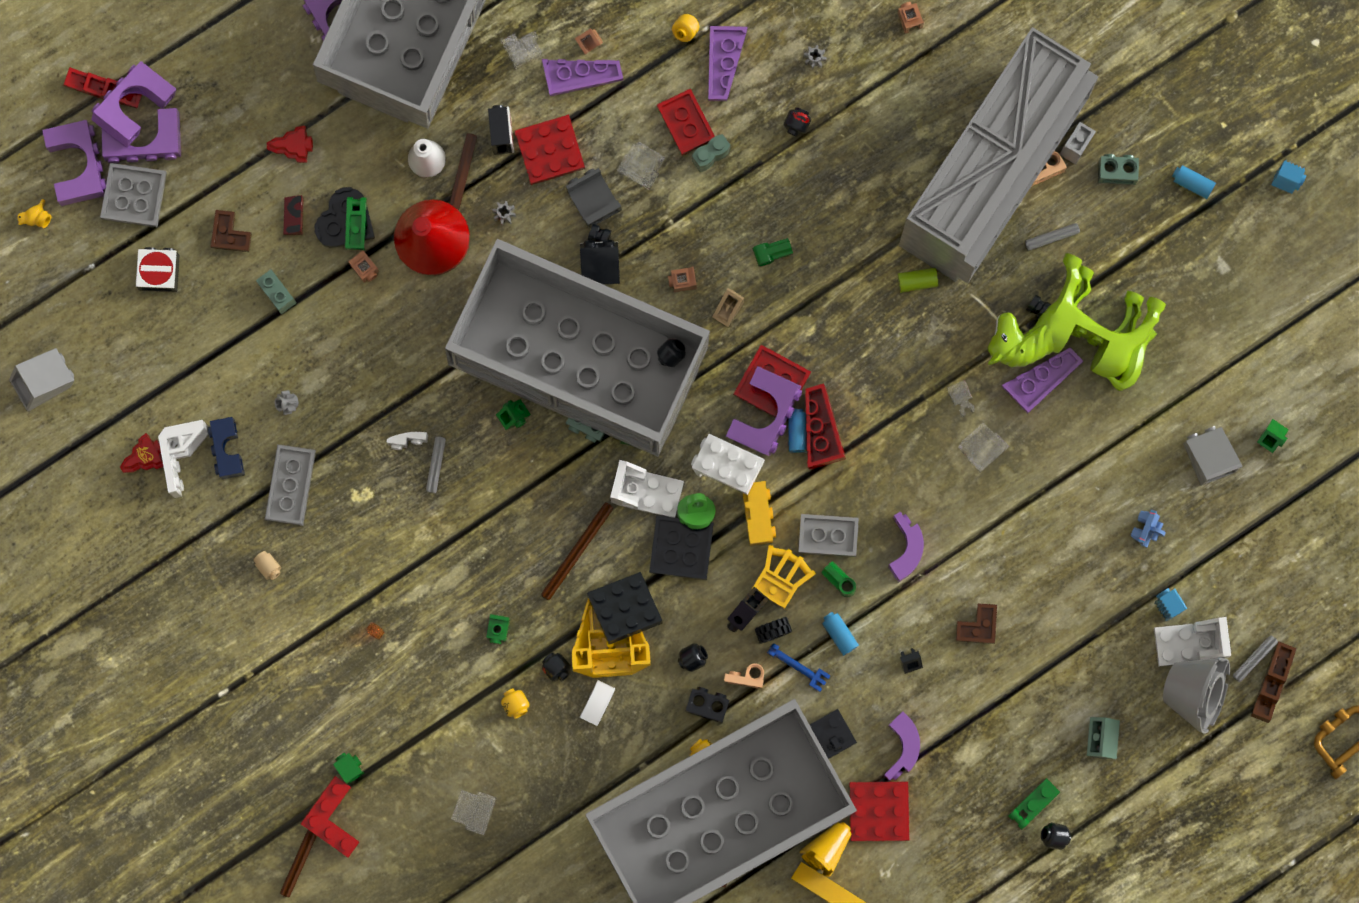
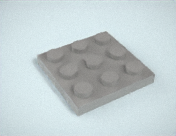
(133, 195)

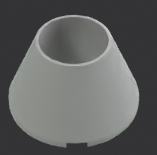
(1197, 690)

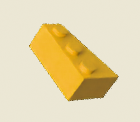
(759, 514)

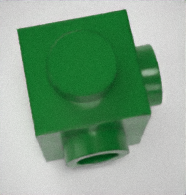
(1273, 436)
(348, 767)

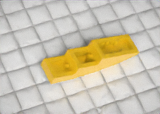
(823, 886)

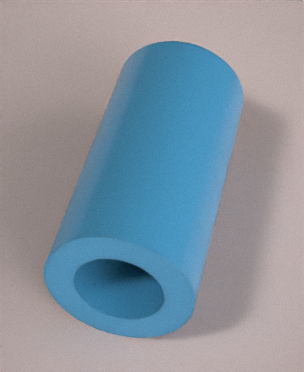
(1193, 181)
(797, 432)
(839, 633)

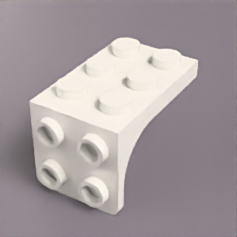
(727, 463)

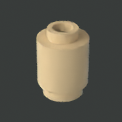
(267, 565)

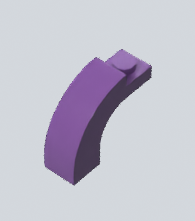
(910, 559)
(910, 740)

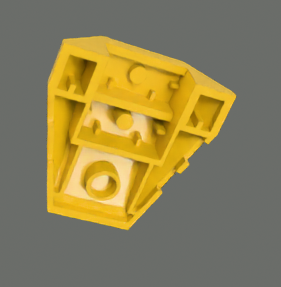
(597, 658)

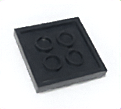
(680, 549)
(624, 608)

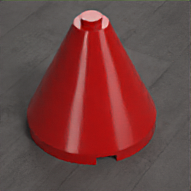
(431, 237)

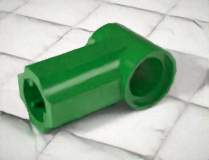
(767, 253)
(838, 578)

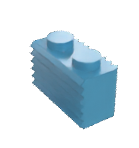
(1289, 177)
(1170, 603)

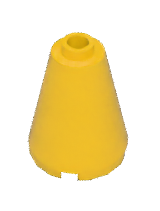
(827, 848)

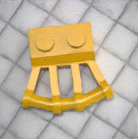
(777, 588)

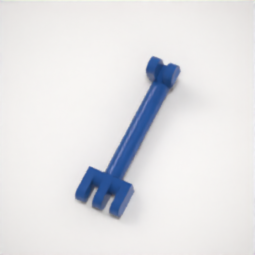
(815, 677)

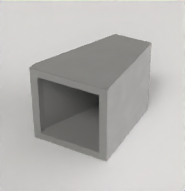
(41, 378)
(1211, 455)

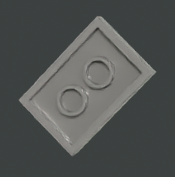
(828, 535)

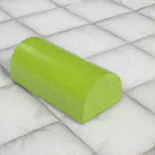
(917, 280)

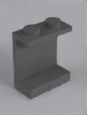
(593, 197)

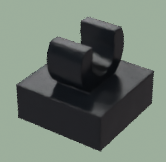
(911, 661)

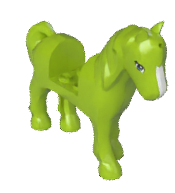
(1119, 351)

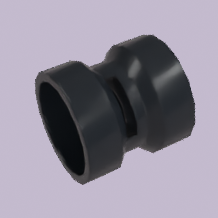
(599, 235)
(1037, 306)

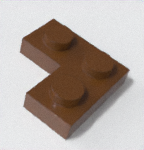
(225, 237)
(983, 629)

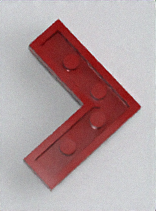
(318, 816)

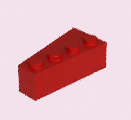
(822, 432)

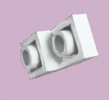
(401, 440)
(597, 702)

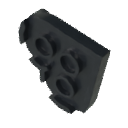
(332, 223)

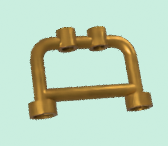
(1326, 728)

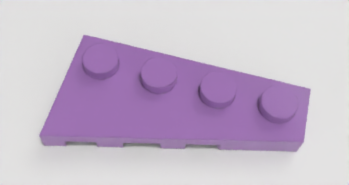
(724, 55)
(572, 76)
(1038, 382)

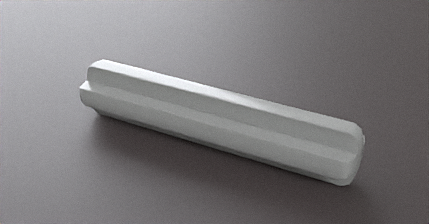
(1052, 236)
(435, 465)
(1255, 658)

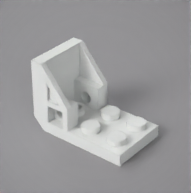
(188, 438)
(645, 491)
(1192, 641)

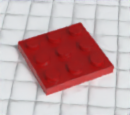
(549, 149)
(776, 364)
(880, 811)

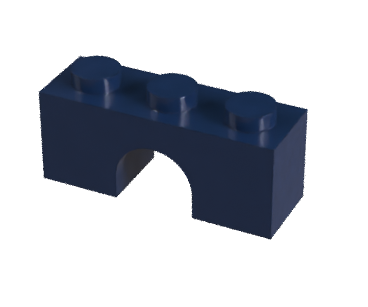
(227, 465)

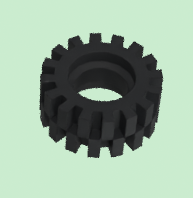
(773, 630)

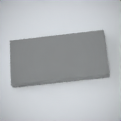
(290, 485)

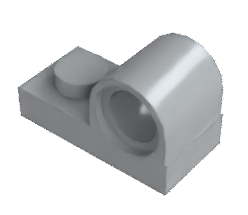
(1077, 143)

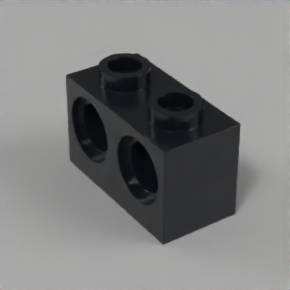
(706, 709)

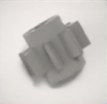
(817, 62)
(501, 207)
(286, 402)

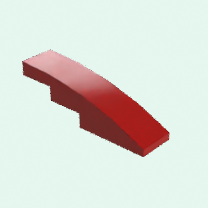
(97, 86)

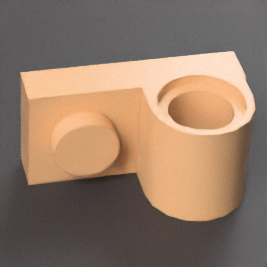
(1051, 171)
(736, 678)

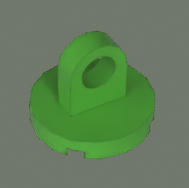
(696, 511)

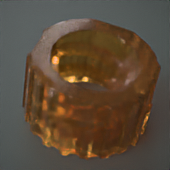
(375, 631)

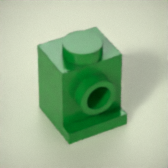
(501, 621)

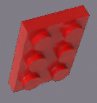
(685, 121)

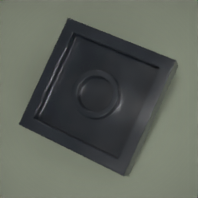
(833, 733)

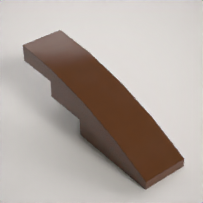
(1273, 682)

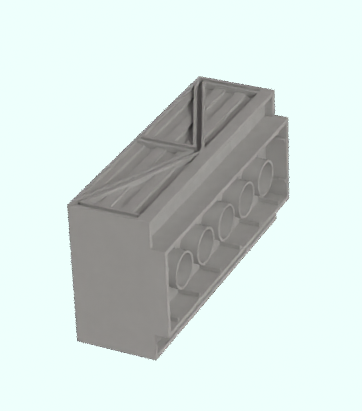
(396, 53)
(998, 157)
(575, 347)
(722, 810)

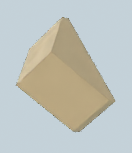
(728, 307)

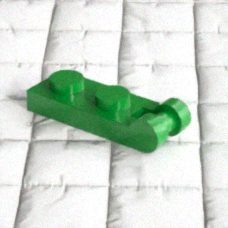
(355, 224)
(1034, 803)

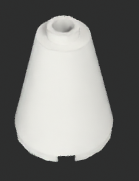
(426, 158)

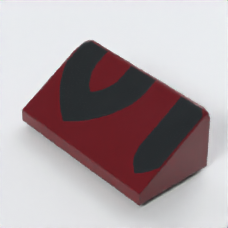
(293, 215)

